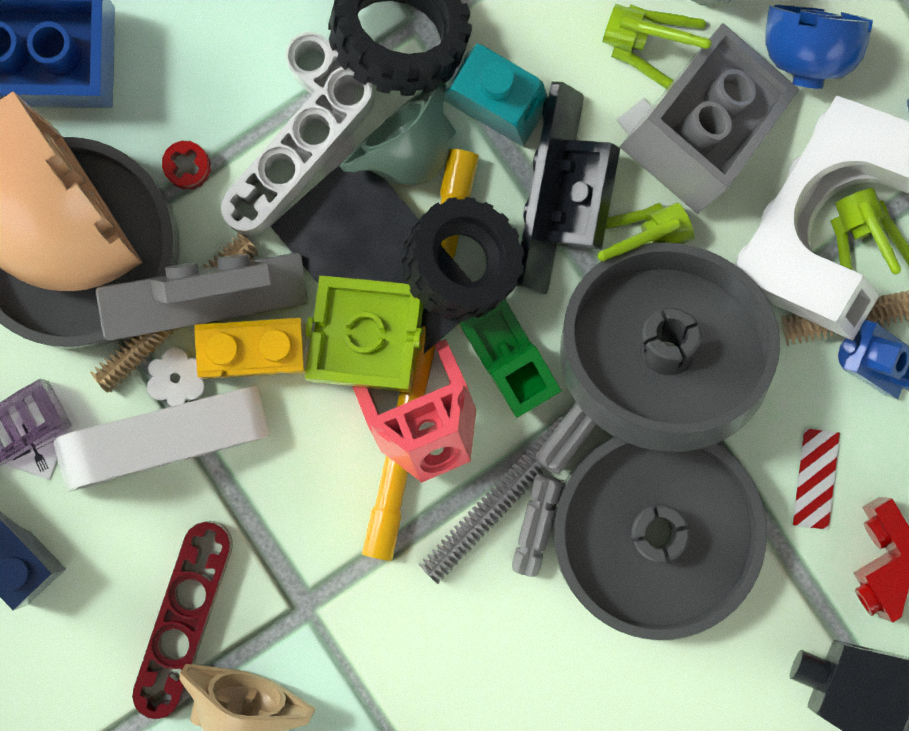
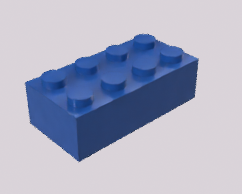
(58, 52)

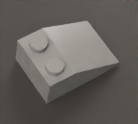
(710, 119)

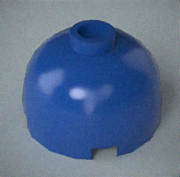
(815, 43)

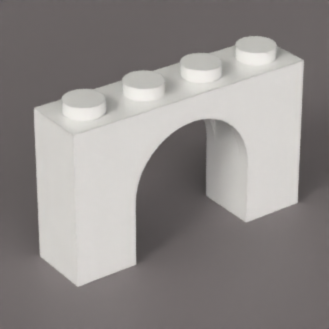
(847, 149)

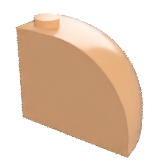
(51, 215)

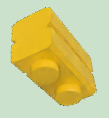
(251, 348)

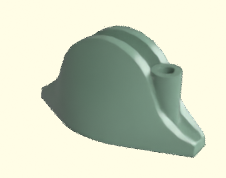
(409, 143)

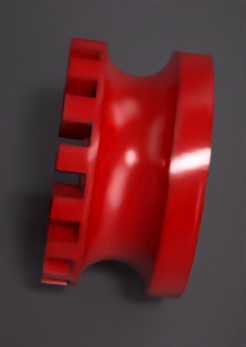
(187, 180)

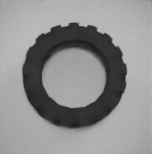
(395, 69)

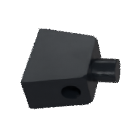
(856, 686)

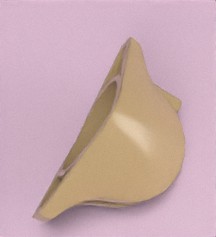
(241, 701)

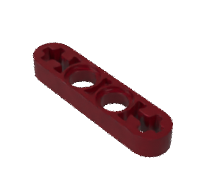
(176, 616)

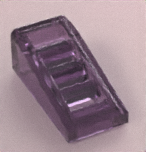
(50, 408)

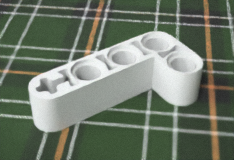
(288, 143)
(160, 438)

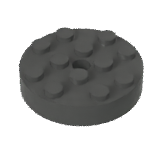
(146, 219)
(654, 390)
(667, 588)

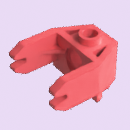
(453, 428)

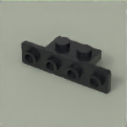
(567, 191)

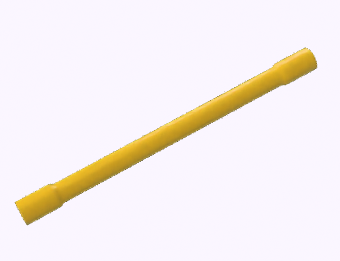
(386, 513)

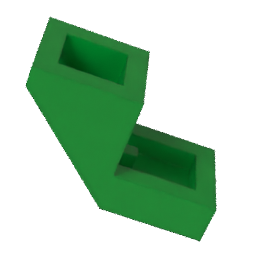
(510, 359)

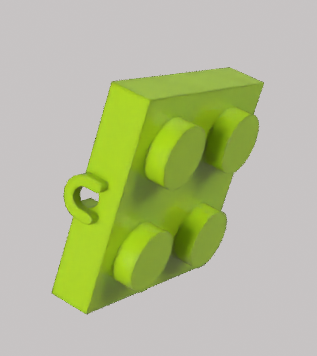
(364, 334)

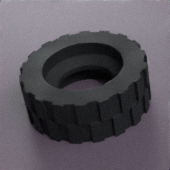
(494, 236)

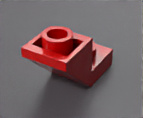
(885, 579)

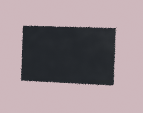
(357, 230)

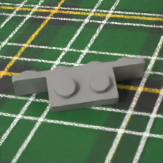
(201, 295)

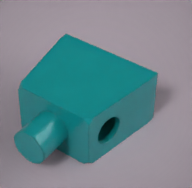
(497, 93)

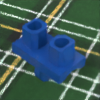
(877, 359)

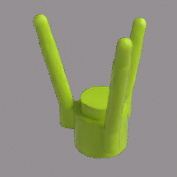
(631, 27)
(864, 217)
(662, 226)

